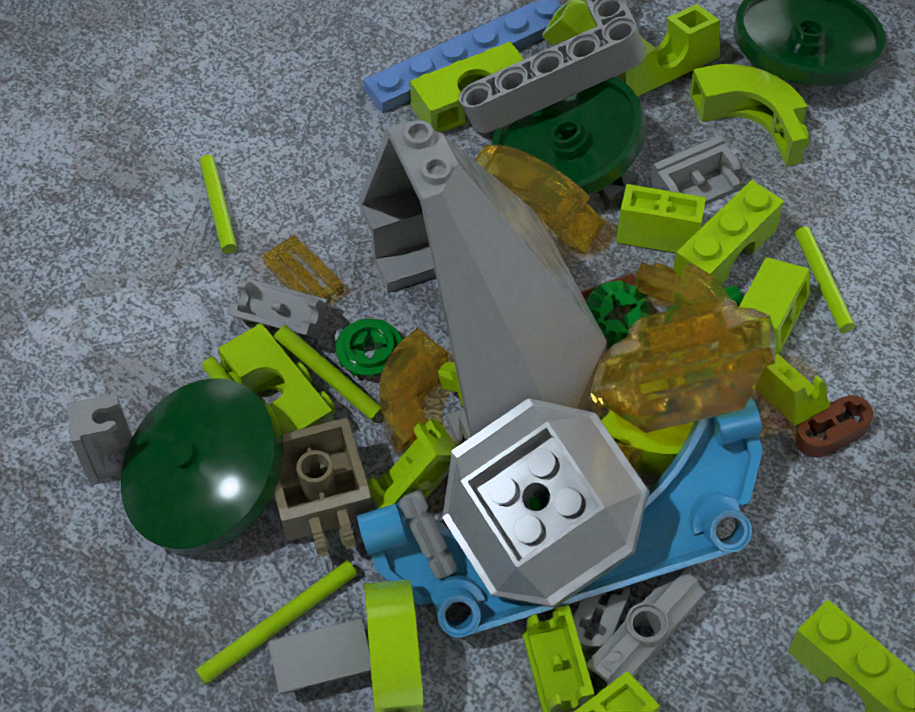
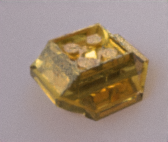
(685, 364)

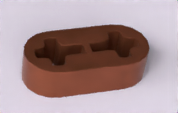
(838, 433)

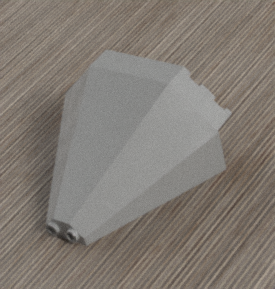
(502, 284)

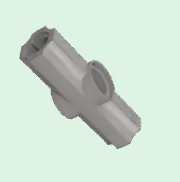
(661, 611)

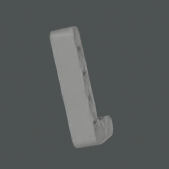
(557, 71)

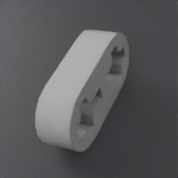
(609, 615)

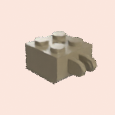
(321, 484)

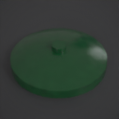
(810, 39)
(585, 135)
(202, 466)

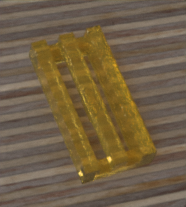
(334, 285)

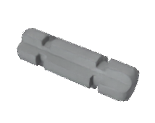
(428, 535)

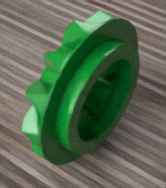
(623, 295)
(353, 341)

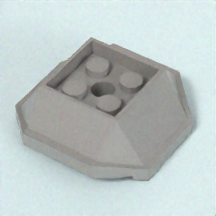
(582, 530)

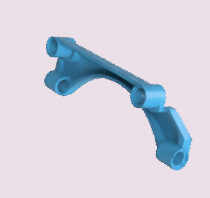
(677, 530)

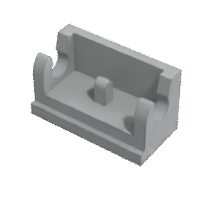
(699, 171)
(279, 307)
(98, 433)
(320, 656)

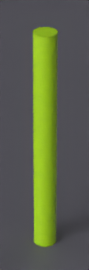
(275, 622)

